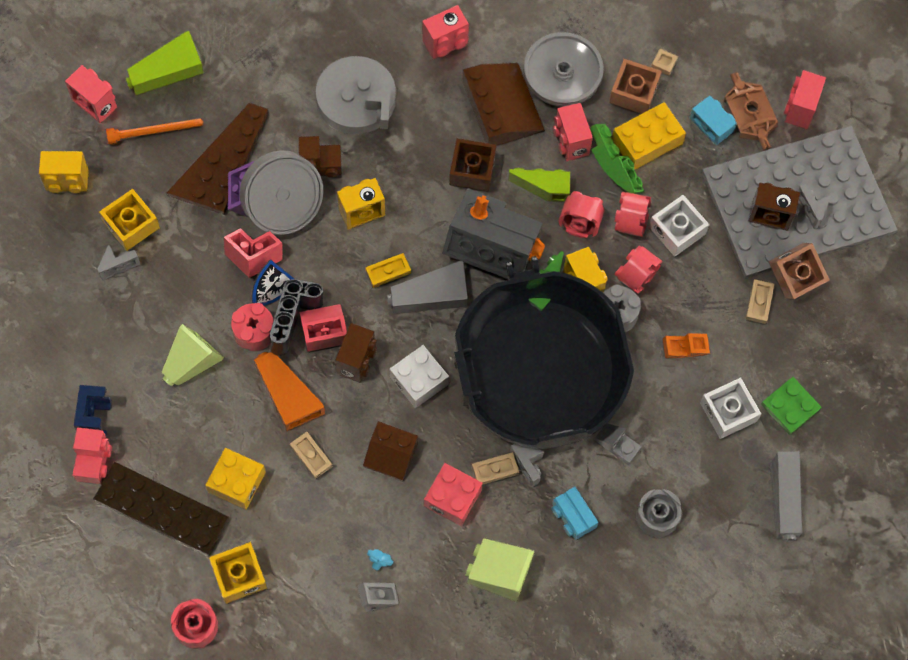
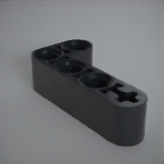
(295, 295)

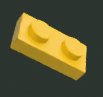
(388, 270)

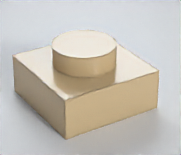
(664, 62)

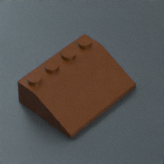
(501, 102)

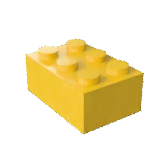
(649, 135)

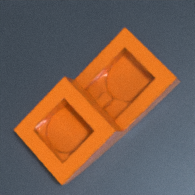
(686, 346)

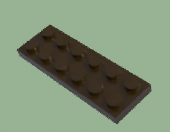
(161, 509)

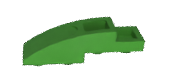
(617, 167)

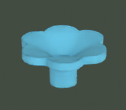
(379, 559)

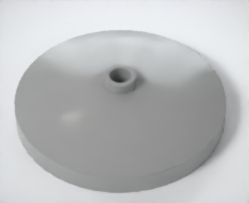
(563, 69)

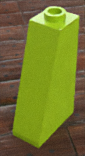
(166, 65)

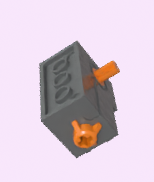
(491, 235)

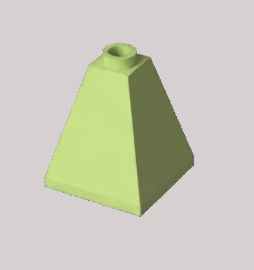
(188, 357)

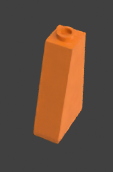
(288, 393)

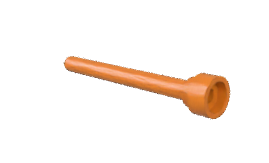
(115, 135)

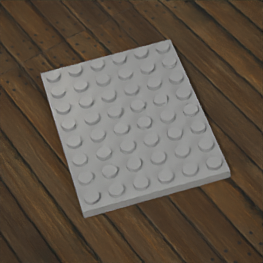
(831, 167)

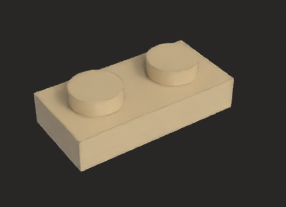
(760, 301)
(311, 455)
(495, 468)

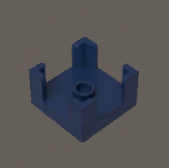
(89, 399)

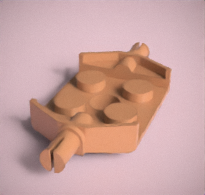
(755, 124)

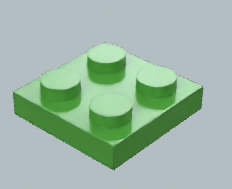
(791, 405)

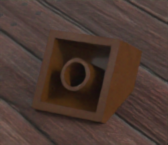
(390, 451)

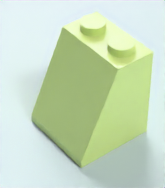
(499, 568)

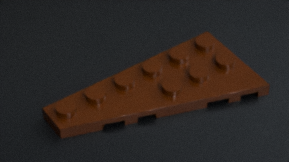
(207, 179)

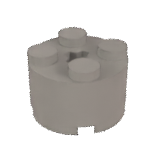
(626, 302)
(657, 501)

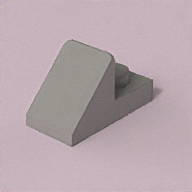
(380, 101)
(813, 209)
(112, 266)
(619, 444)
(524, 458)
(377, 595)

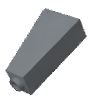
(432, 291)
(787, 495)

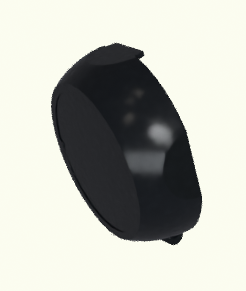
(544, 372)

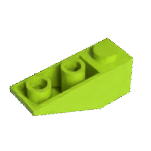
(548, 185)

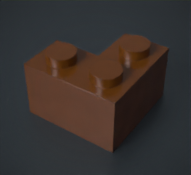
(323, 157)

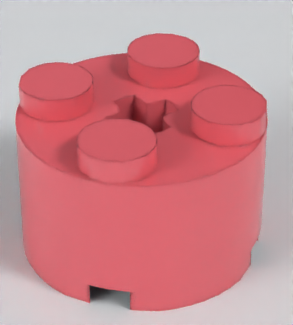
(633, 214)
(581, 215)
(639, 269)
(242, 322)
(194, 611)

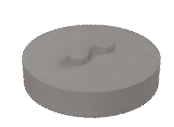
(343, 94)
(281, 192)

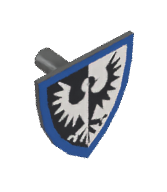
(269, 284)

